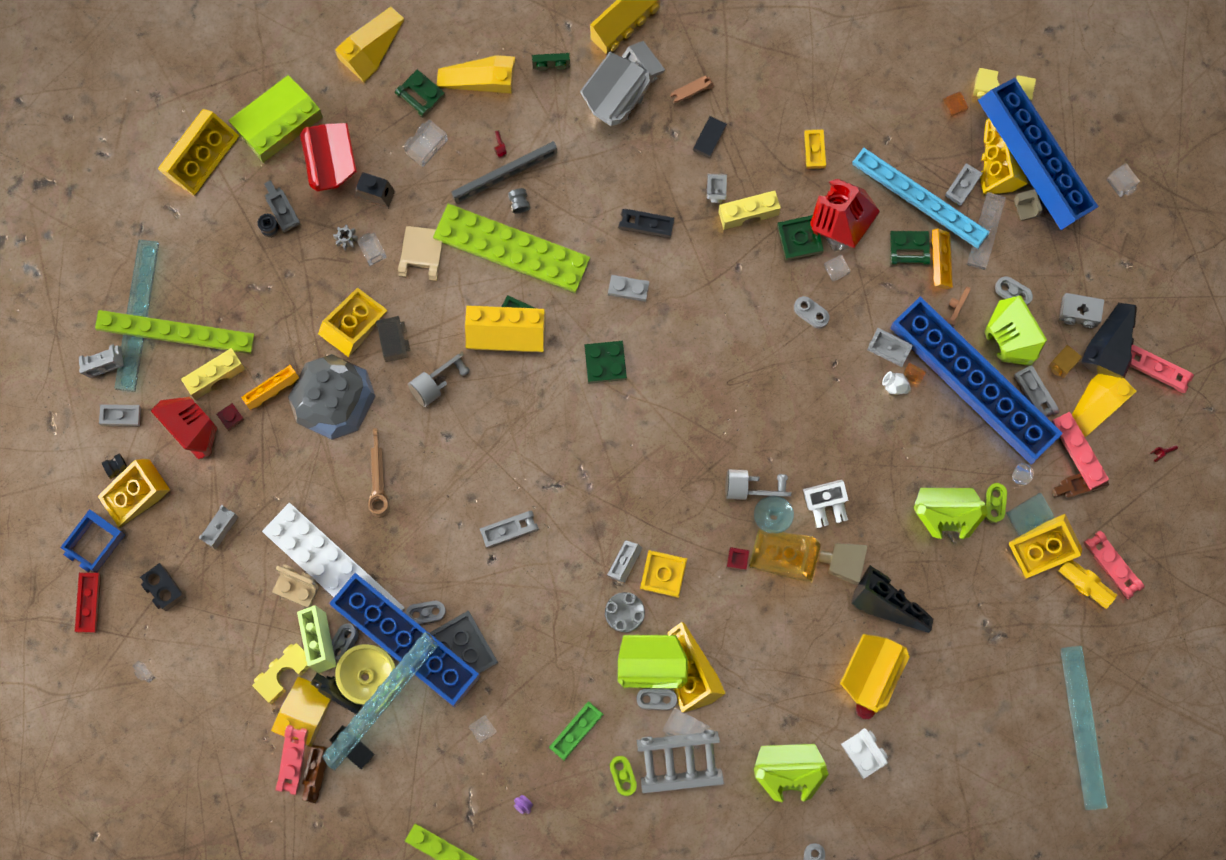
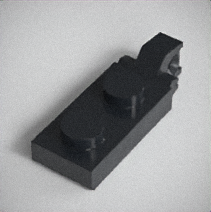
(329, 688)

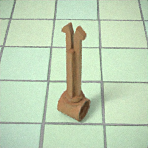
(378, 492)

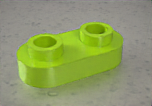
(996, 503)
(623, 776)

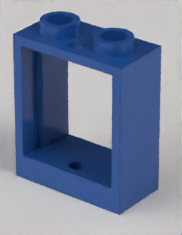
(79, 531)

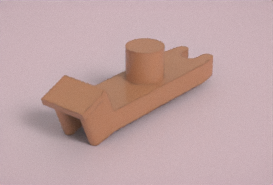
(692, 88)
(957, 304)

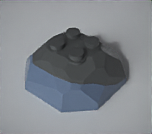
(331, 396)

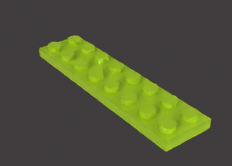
(511, 248)

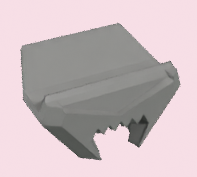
(615, 89)

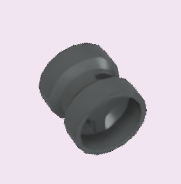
(519, 200)

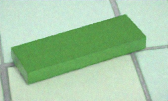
(576, 731)

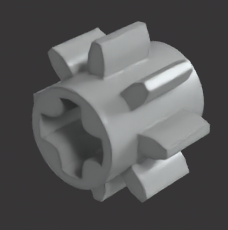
(343, 241)

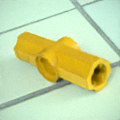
(1088, 583)

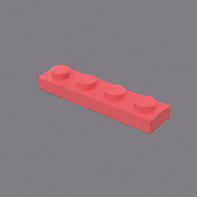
(1080, 451)

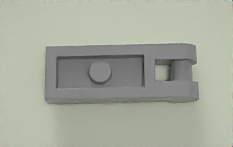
(1036, 391)
(508, 529)

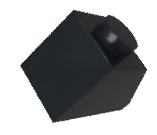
(359, 755)

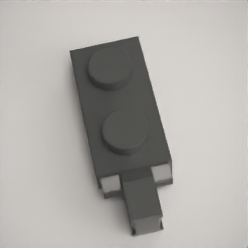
(281, 207)

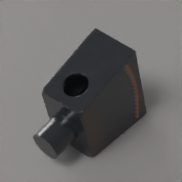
(373, 189)

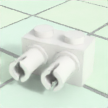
(824, 495)

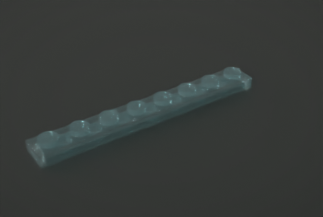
(138, 305)
(380, 700)
(1083, 728)

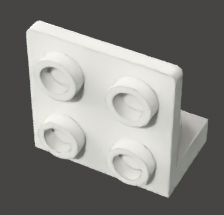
(865, 753)

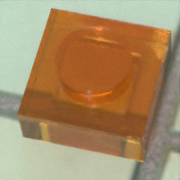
(914, 373)

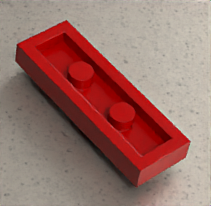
(87, 603)

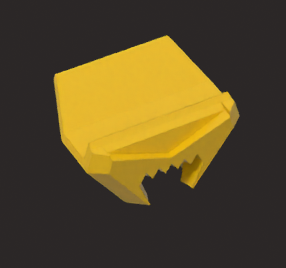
(874, 671)

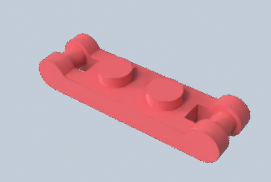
(1160, 369)
(1113, 565)
(292, 759)

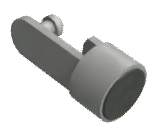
(424, 387)
(737, 485)

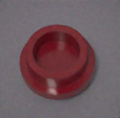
(863, 712)

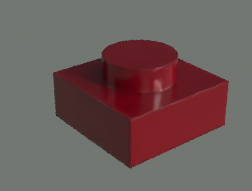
(230, 416)
(738, 559)

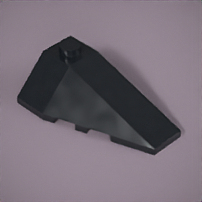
(1111, 346)
(883, 600)

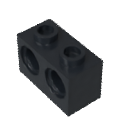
(165, 585)

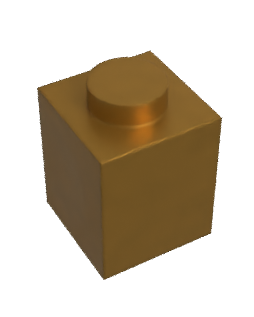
(1064, 361)

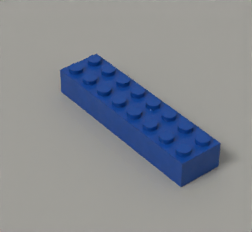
(1037, 153)
(398, 634)

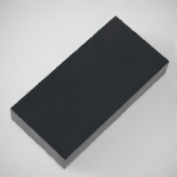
(709, 137)

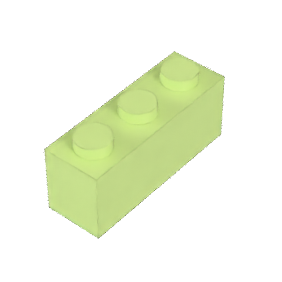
(316, 639)

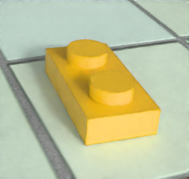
(815, 149)

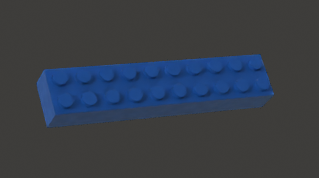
(976, 380)

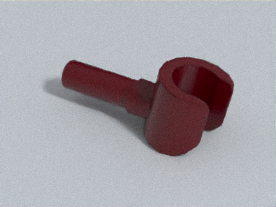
(500, 149)
(1160, 452)

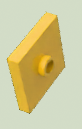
(663, 574)

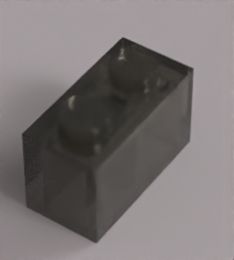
(392, 338)

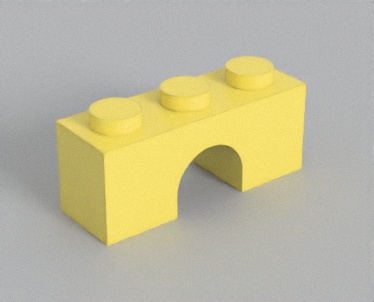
(987, 80)
(761, 205)
(223, 366)
(269, 683)

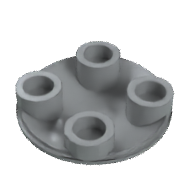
(624, 612)

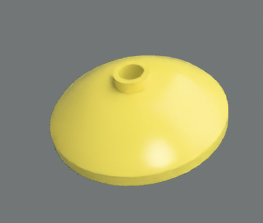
(358, 661)

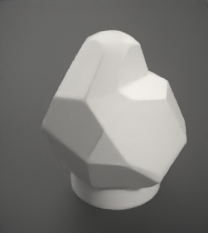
(896, 383)

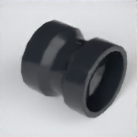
(268, 229)
(114, 466)

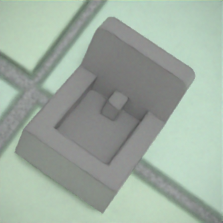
(717, 187)

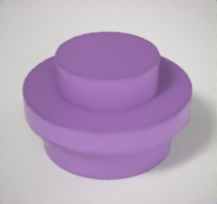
(523, 804)

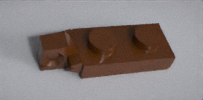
(1074, 486)
(314, 774)

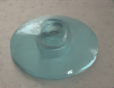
(773, 506)

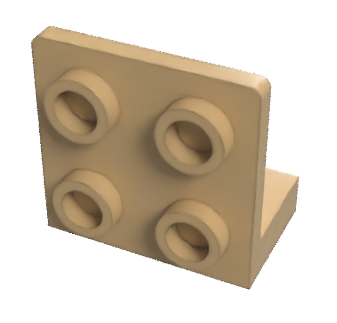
(295, 587)

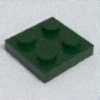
(798, 238)
(605, 362)

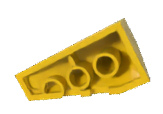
(369, 44)
(485, 75)
(1000, 169)
(1100, 401)
(703, 682)

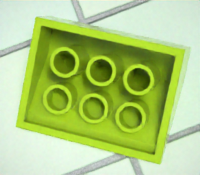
(276, 118)

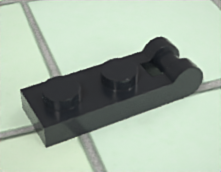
(647, 223)

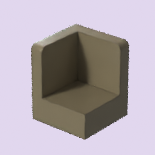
(1028, 205)

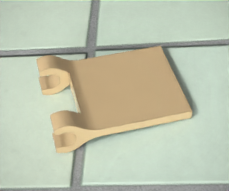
(420, 251)

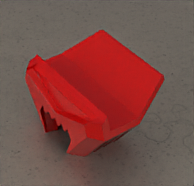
(328, 155)
(844, 213)
(187, 424)

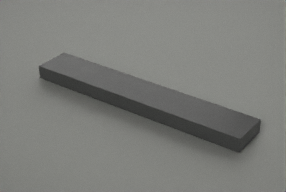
(504, 172)

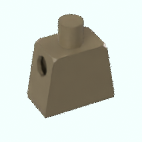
(845, 561)

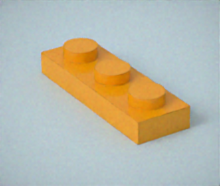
(942, 259)
(270, 387)

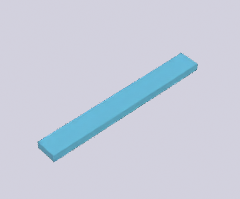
(921, 198)

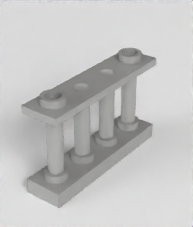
(673, 780)

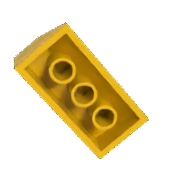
(620, 21)
(198, 151)
(505, 328)

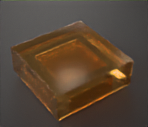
(955, 104)

